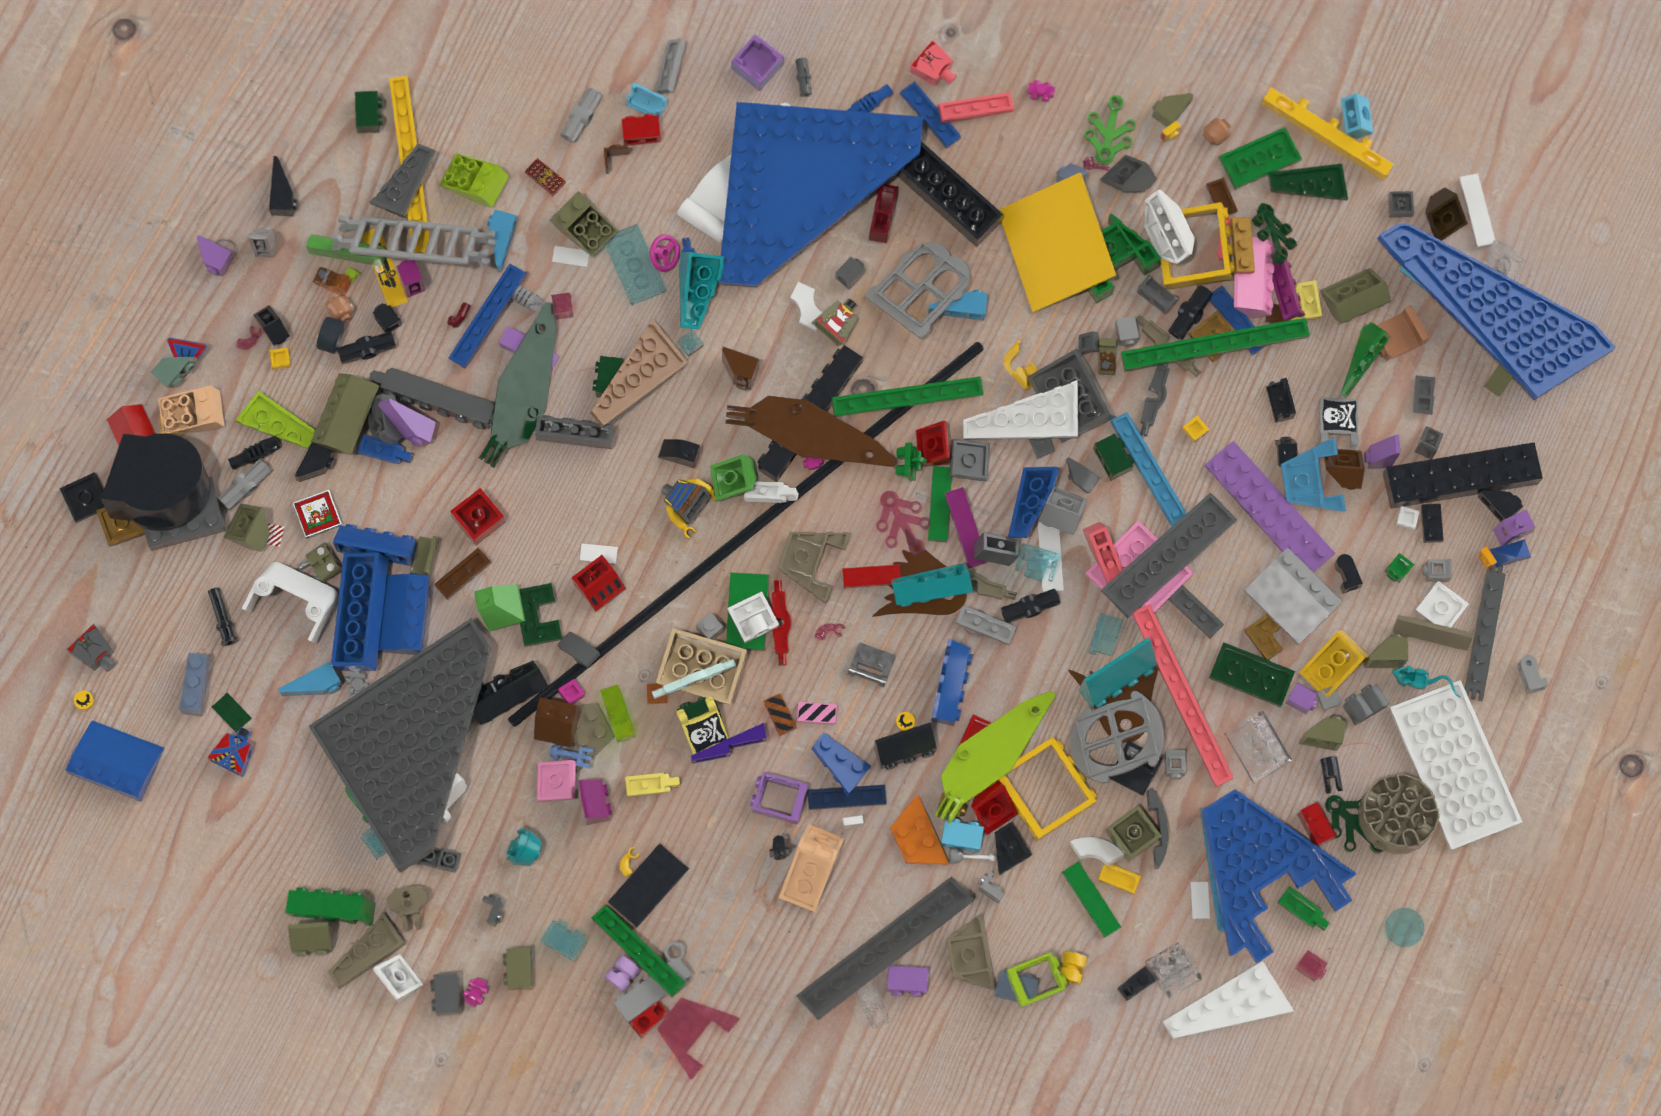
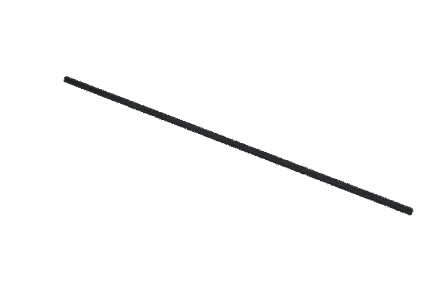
(730, 546)

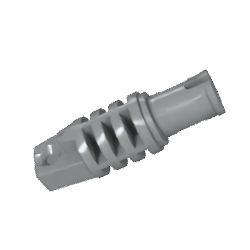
(528, 299)

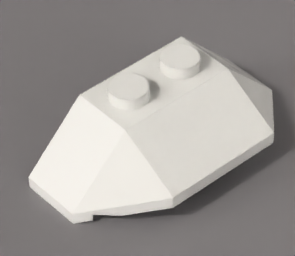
(1167, 228)

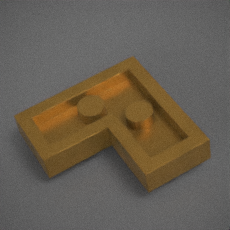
(1262, 637)

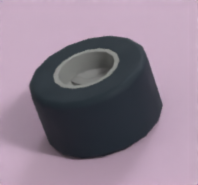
(330, 335)

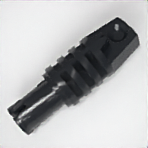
(249, 455)

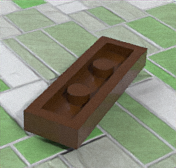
(462, 573)

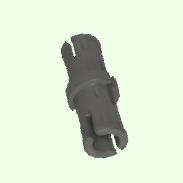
(803, 77)

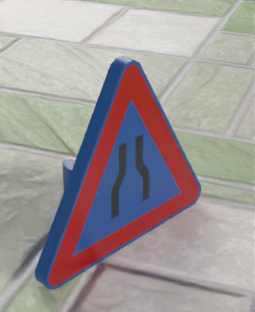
(186, 348)

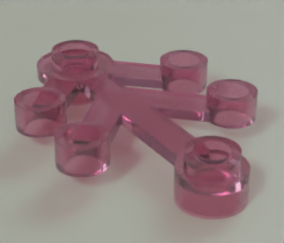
(901, 520)

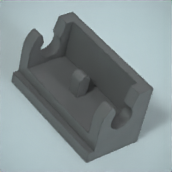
(1157, 295)

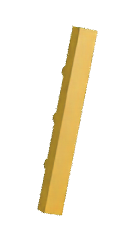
(1328, 133)

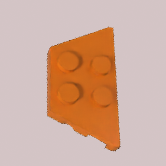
(917, 837)

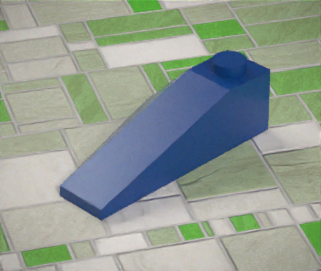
(1032, 495)

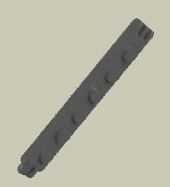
(1485, 632)

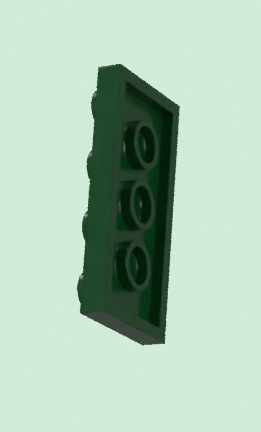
(1251, 674)

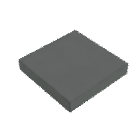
(969, 460)

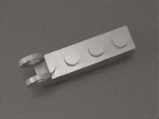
(649, 992)

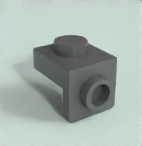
(495, 913)

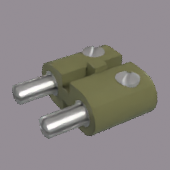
(323, 562)

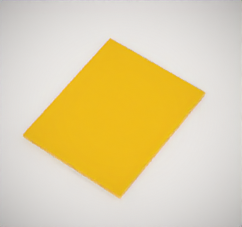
(1057, 242)

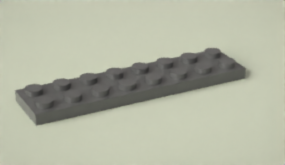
(1168, 555)

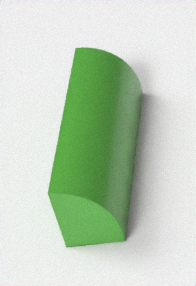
(323, 245)

